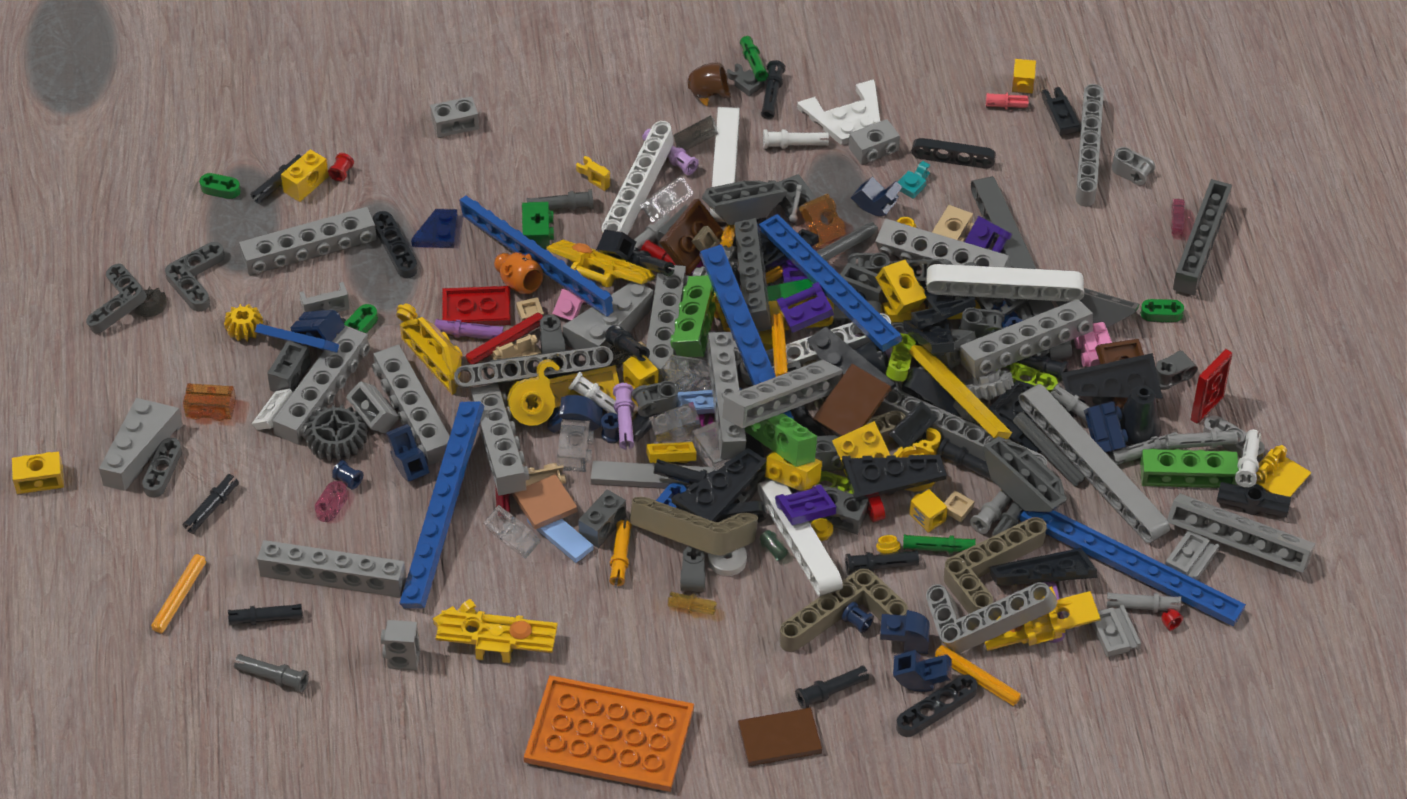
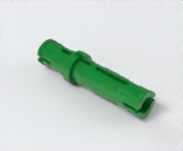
(752, 54)
(937, 543)

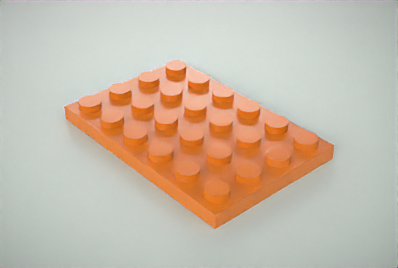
(609, 733)

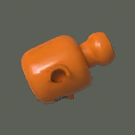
(519, 272)

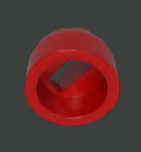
(1171, 619)

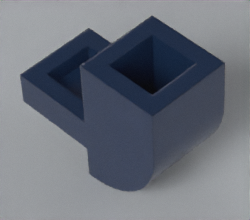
(875, 198)
(576, 408)
(405, 454)
(912, 629)
(920, 674)

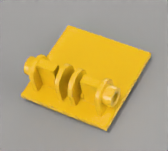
(861, 442)
(1280, 474)

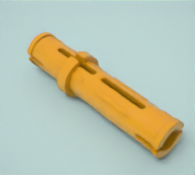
(619, 560)

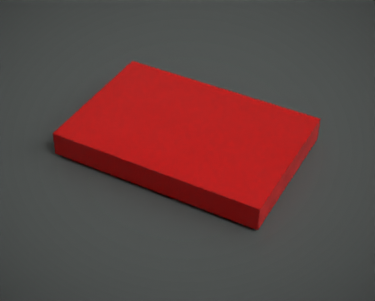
(477, 305)
(1211, 386)

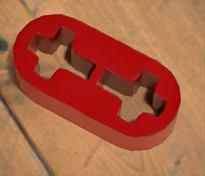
(876, 509)

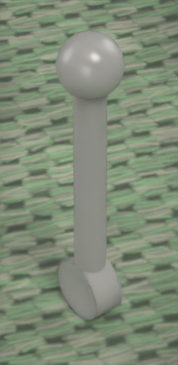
(793, 217)

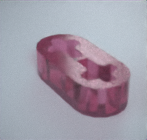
(1177, 216)
(335, 504)

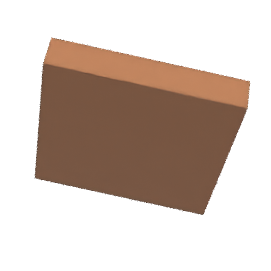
(545, 502)

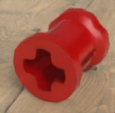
(340, 167)

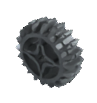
(350, 433)

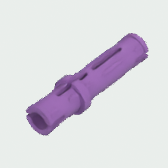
(460, 328)

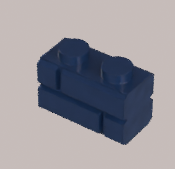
(319, 324)
(1105, 426)

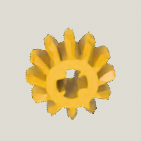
(242, 322)

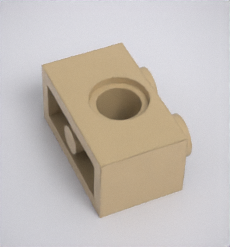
(954, 224)

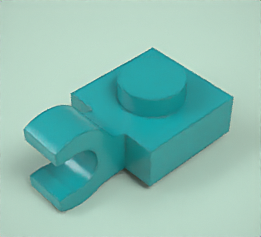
(915, 182)

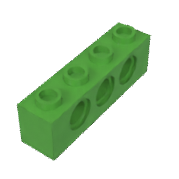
(694, 318)
(786, 438)
(1188, 468)

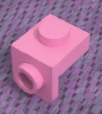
(568, 305)

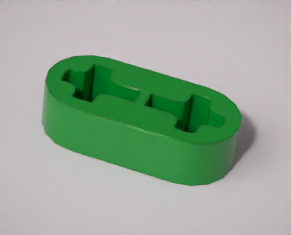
(220, 186)
(1162, 310)
(363, 323)

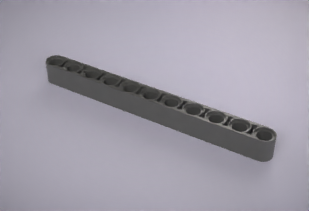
(995, 209)

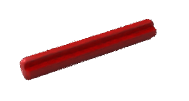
(504, 338)

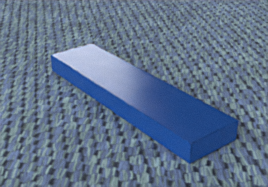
(297, 338)

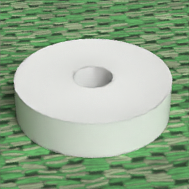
(730, 566)

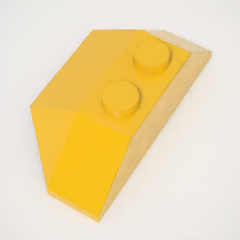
(433, 350)

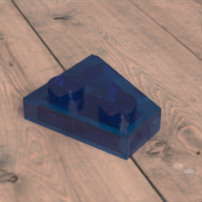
(437, 230)

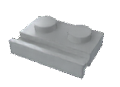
(1192, 555)
(1116, 631)

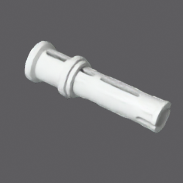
(783, 139)
(593, 392)
(1248, 463)

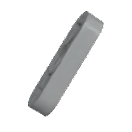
(1223, 425)

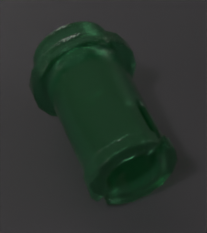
(769, 540)

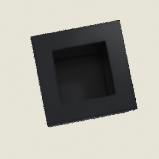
(616, 244)

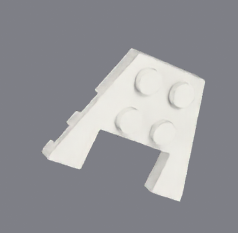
(847, 118)

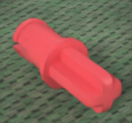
(1006, 100)

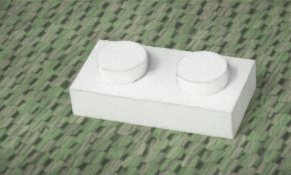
(271, 409)

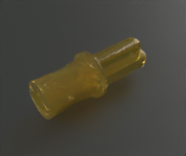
(692, 603)

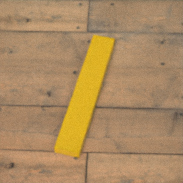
(960, 393)

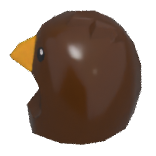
(709, 81)

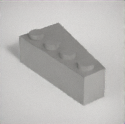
(589, 328)
(138, 441)

